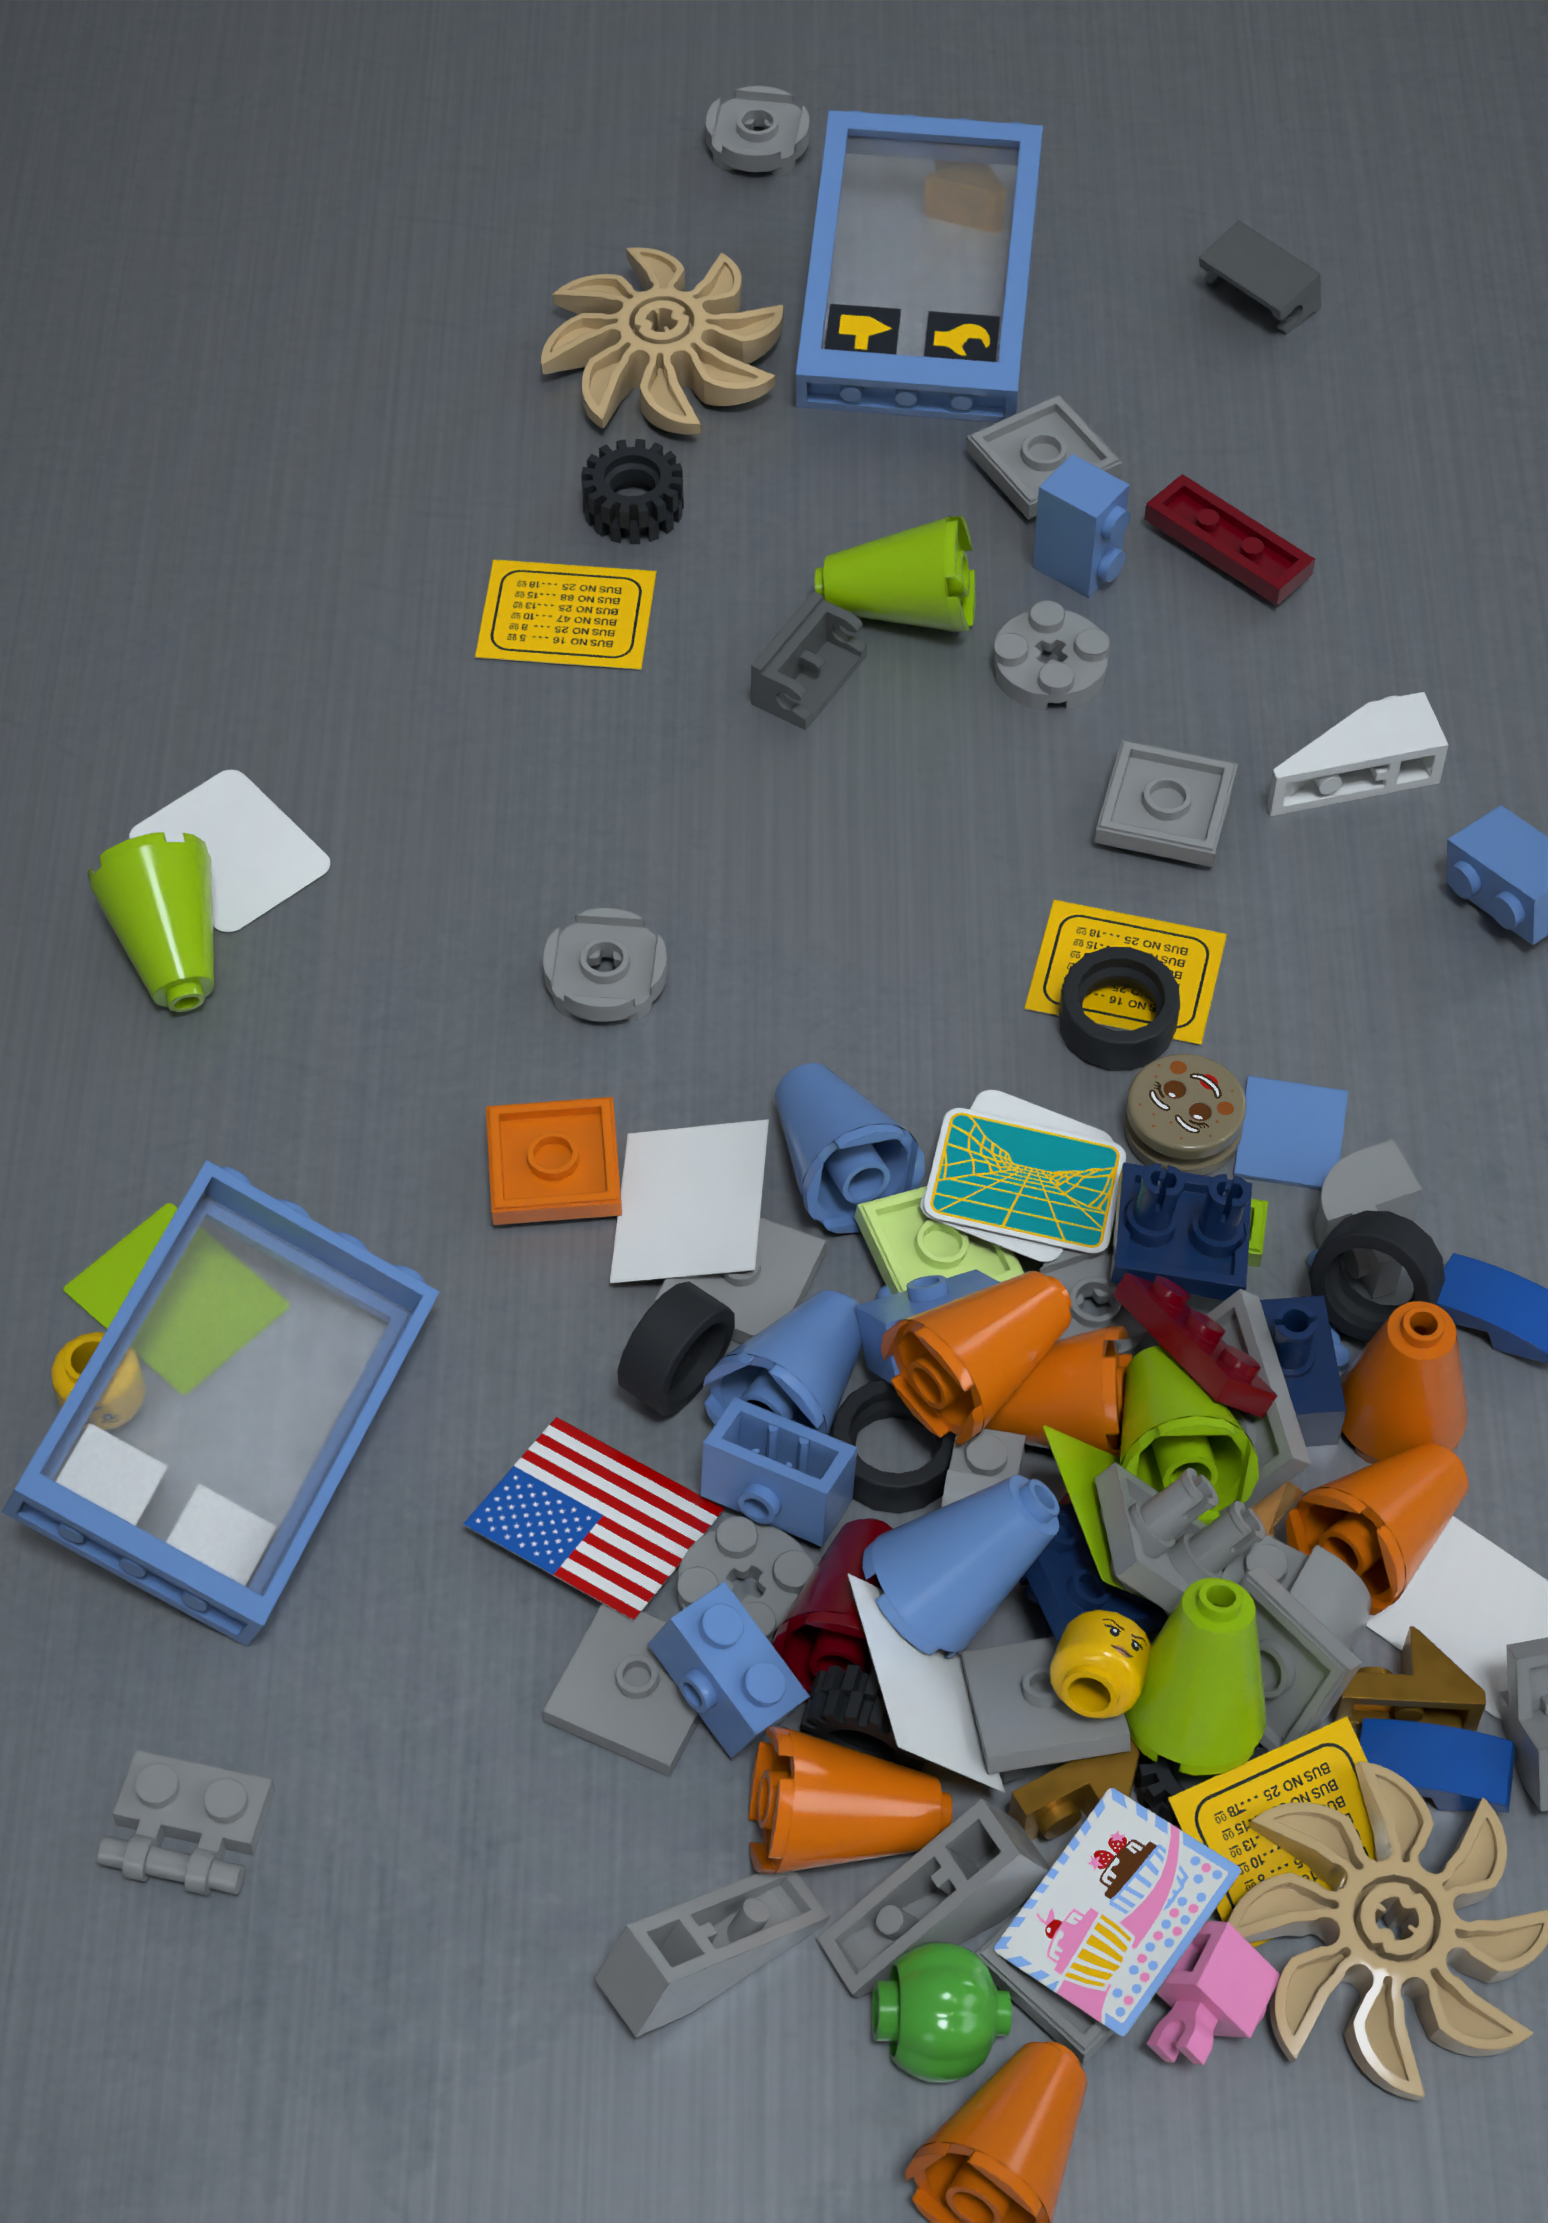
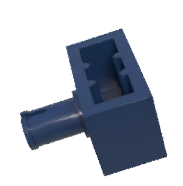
(1309, 1365)

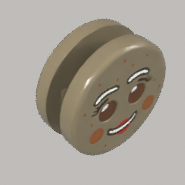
(1185, 1114)

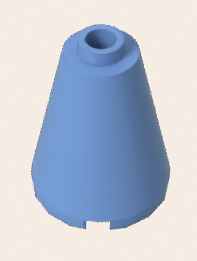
(842, 1146)
(794, 1364)
(960, 1562)

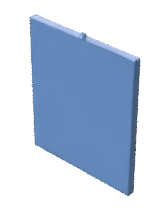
(1290, 1132)

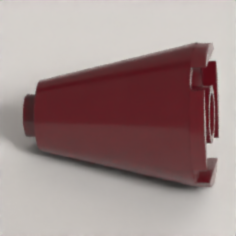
(824, 1618)

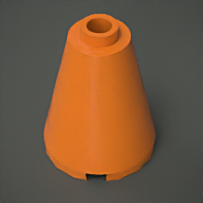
(975, 1351)
(1406, 1385)
(1074, 1391)
(1383, 1517)
(837, 1805)
(1006, 2144)

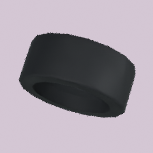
(1119, 968)
(1390, 1235)
(675, 1347)
(884, 1489)

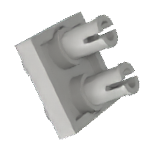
(1158, 1539)

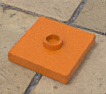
(553, 1161)

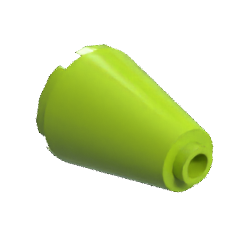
(906, 577)
(162, 914)
(1179, 1426)
(1203, 1683)

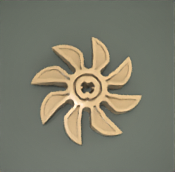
(662, 340)
(1370, 1956)

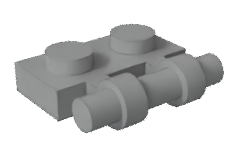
(191, 1804)

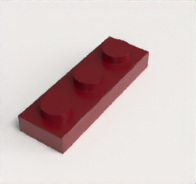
(1229, 539)
(1196, 1343)

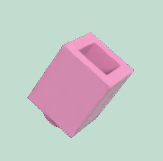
(1213, 1991)

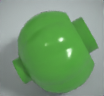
(939, 2012)

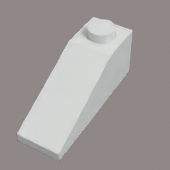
(1370, 753)

